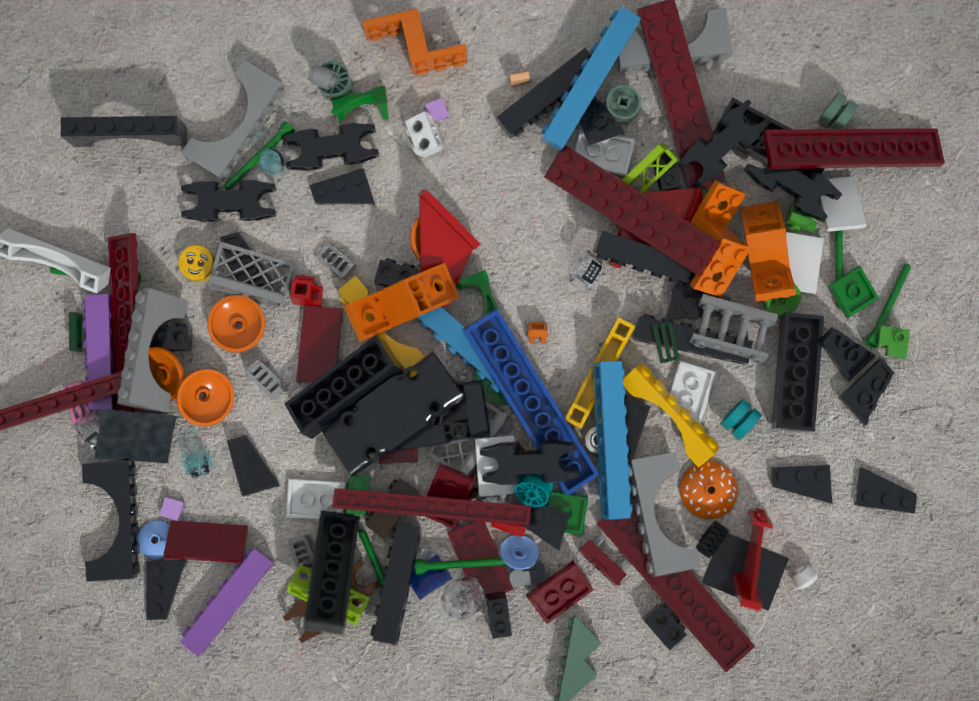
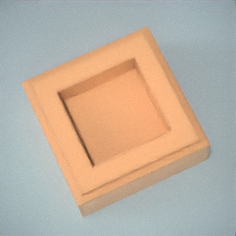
(519, 79)

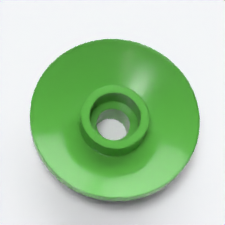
(783, 305)

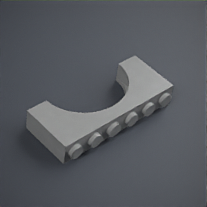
(710, 45)
(221, 155)
(137, 384)
(662, 554)

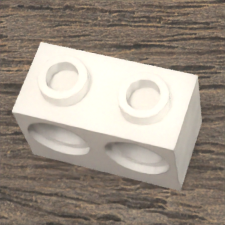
(428, 132)

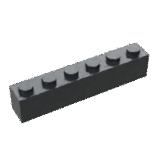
(541, 97)
(641, 257)
(682, 334)
(397, 584)

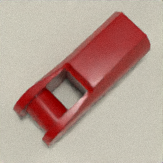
(517, 530)

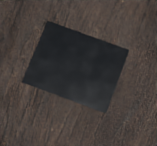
(135, 436)
(731, 559)

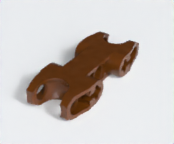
(300, 606)

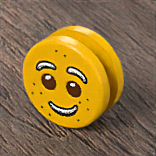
(196, 263)

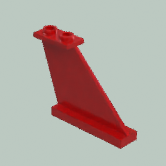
(680, 201)
(442, 238)
(746, 583)

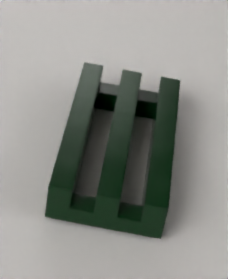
(75, 332)
(673, 343)

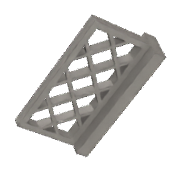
(256, 293)
(470, 461)

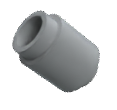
(322, 77)

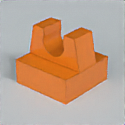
(537, 329)

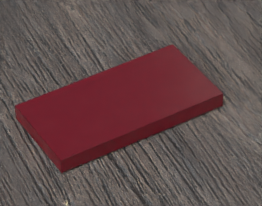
(318, 342)
(206, 541)
(475, 542)

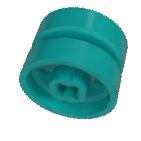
(741, 419)
(532, 490)

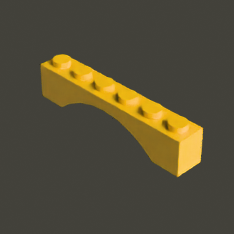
(609, 352)
(405, 355)
(697, 442)

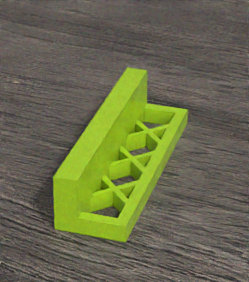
(648, 162)
(300, 589)

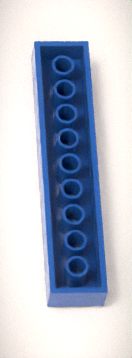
(526, 393)

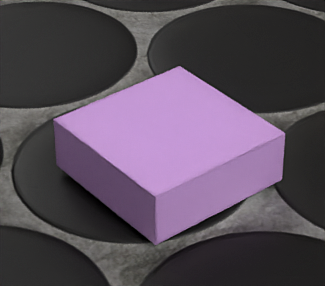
(437, 109)
(172, 508)

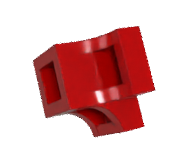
(306, 292)

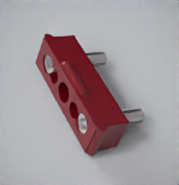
(602, 562)

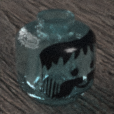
(277, 162)
(197, 464)

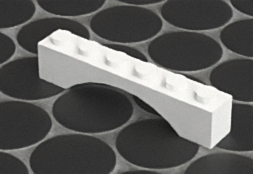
(85, 272)

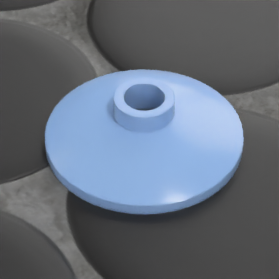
(148, 531)
(519, 545)

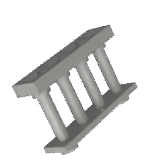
(746, 315)

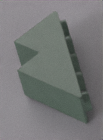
(576, 670)

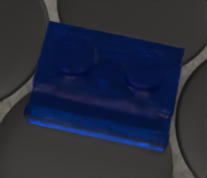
(431, 580)

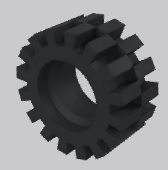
(712, 539)

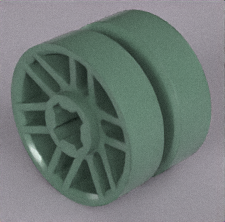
(343, 84)
(626, 96)
(838, 112)

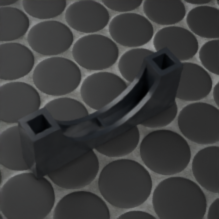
(87, 130)
(121, 558)

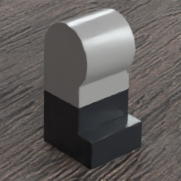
(528, 577)

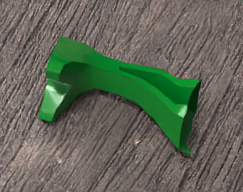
(346, 103)
(480, 282)

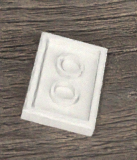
(611, 154)
(845, 212)
(804, 260)
(692, 388)
(489, 464)
(309, 497)

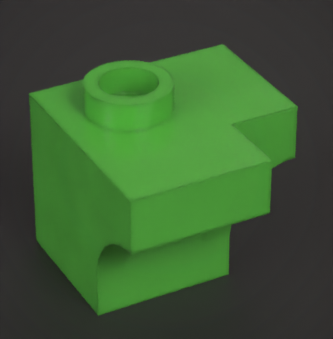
(798, 221)
(894, 341)

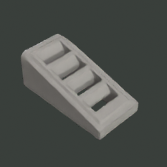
(346, 271)
(254, 367)
(294, 550)

